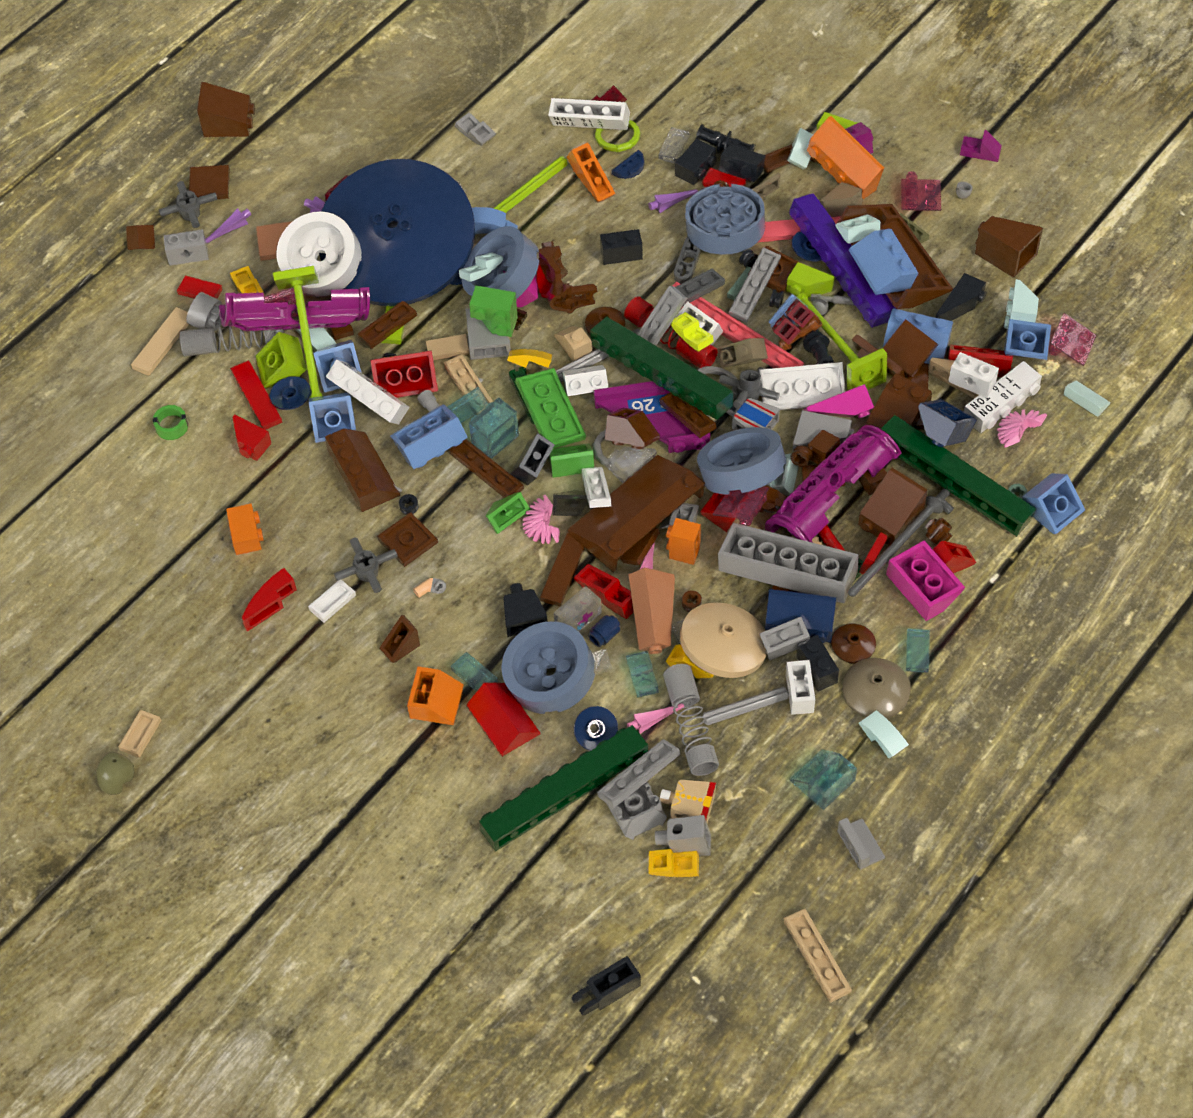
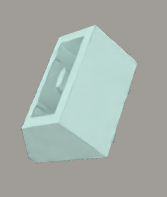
(1021, 304)

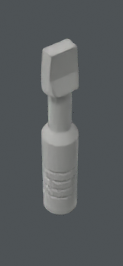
(834, 299)

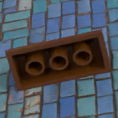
(361, 468)

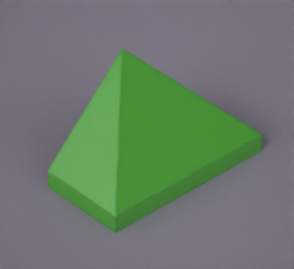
(507, 511)

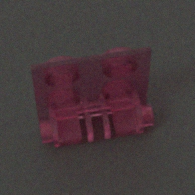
(920, 193)
(1072, 340)
(742, 505)

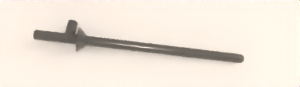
(933, 505)

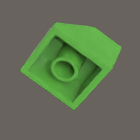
(495, 309)

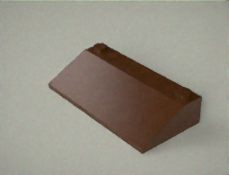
(930, 281)
(636, 509)

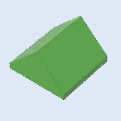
(571, 460)

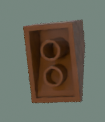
(901, 399)

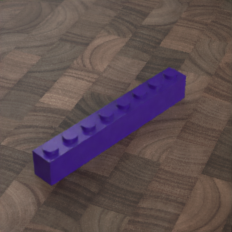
(835, 252)

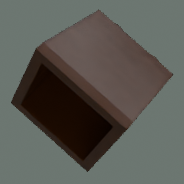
(224, 112)
(1008, 243)
(893, 506)

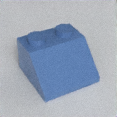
(1027, 339)
(331, 414)
(1055, 502)

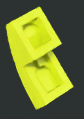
(689, 330)

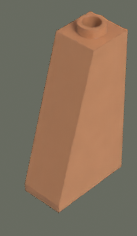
(653, 608)

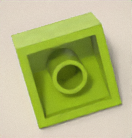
(280, 359)

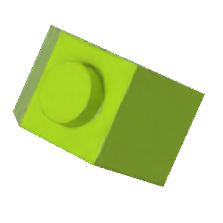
(809, 281)

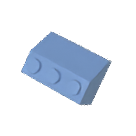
(884, 262)
(935, 328)
(429, 436)

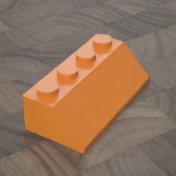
(845, 157)

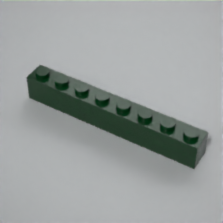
(662, 368)
(959, 477)
(562, 787)

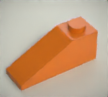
(590, 172)

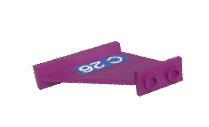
(646, 398)

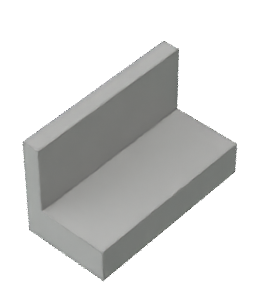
(784, 638)
(860, 842)

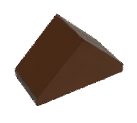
(400, 640)

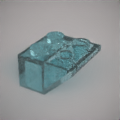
(825, 777)

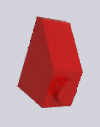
(250, 438)
(954, 556)

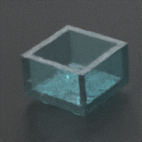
(494, 428)

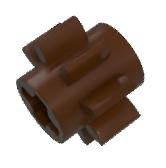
(938, 530)

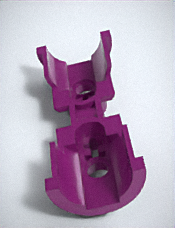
(250, 312)
(861, 451)

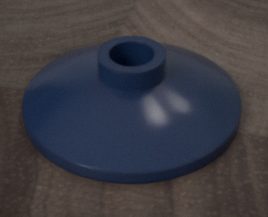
(803, 248)
(290, 393)
(602, 718)

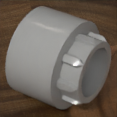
(204, 312)

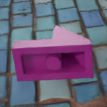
(985, 148)

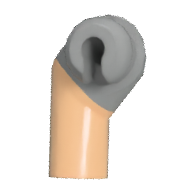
(430, 585)

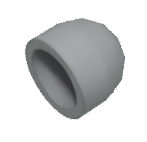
(963, 190)
(821, 305)

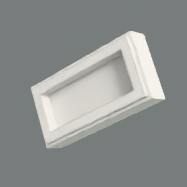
(332, 600)

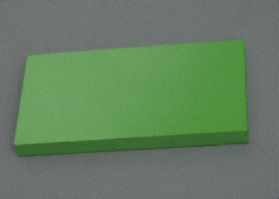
(550, 408)

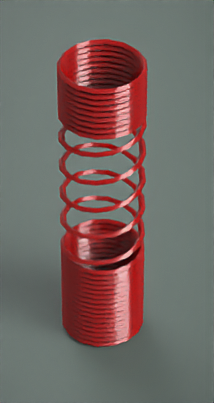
(638, 312)

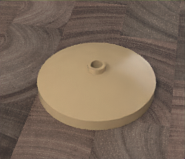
(723, 640)

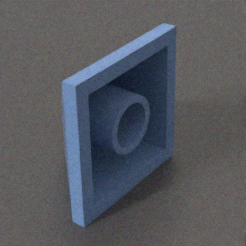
(327, 356)

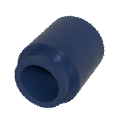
(604, 630)

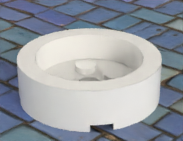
(320, 234)

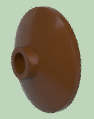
(600, 313)
(850, 650)

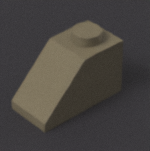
(841, 197)

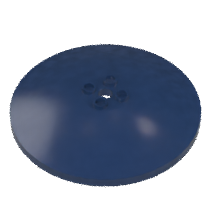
(431, 233)

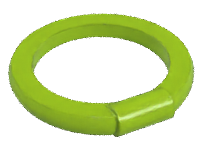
(619, 147)

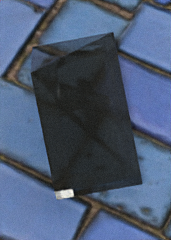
(570, 503)

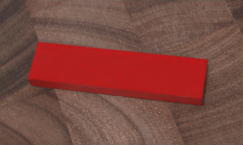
(256, 395)

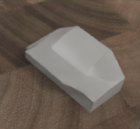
(685, 511)

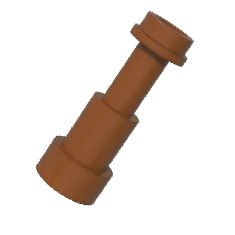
(813, 324)

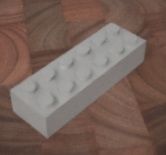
(788, 562)

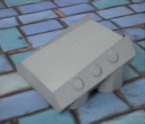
(639, 812)

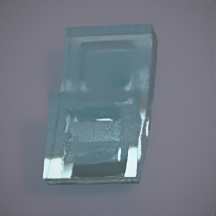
(642, 674)

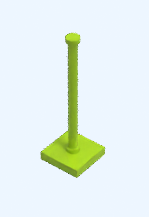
(296, 279)
(866, 370)

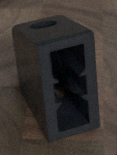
(522, 609)

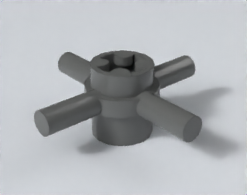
(188, 205)
(748, 387)
(365, 565)

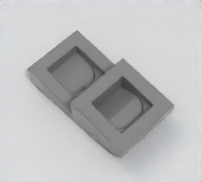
(474, 130)

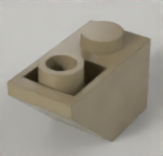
(742, 352)

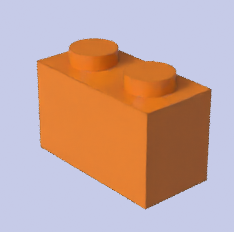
(244, 529)
(684, 541)

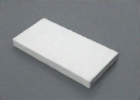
(803, 384)

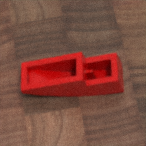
(608, 589)
(268, 599)

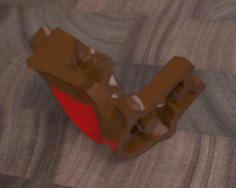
(550, 284)

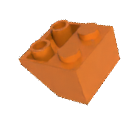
(434, 696)

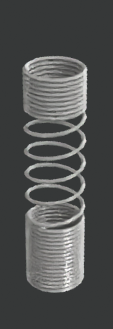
(204, 340)
(683, 689)

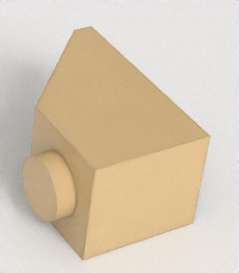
(574, 342)

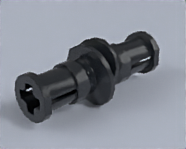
(720, 140)
(817, 344)

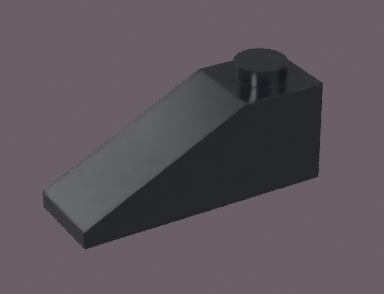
(963, 298)

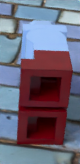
(787, 315)

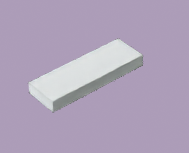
(596, 487)

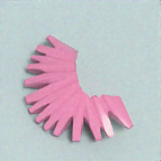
(1015, 425)
(538, 522)

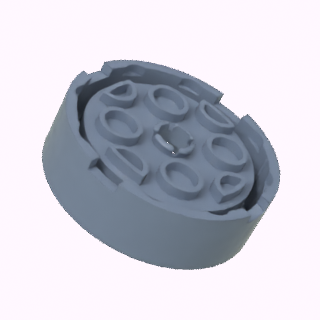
(725, 232)
(518, 259)
(741, 460)
(548, 647)

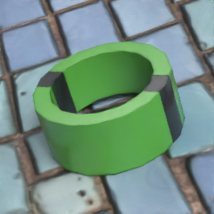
(170, 433)

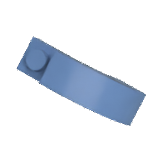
(489, 219)

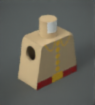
(690, 798)

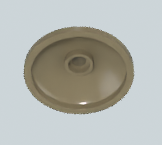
(867, 696)

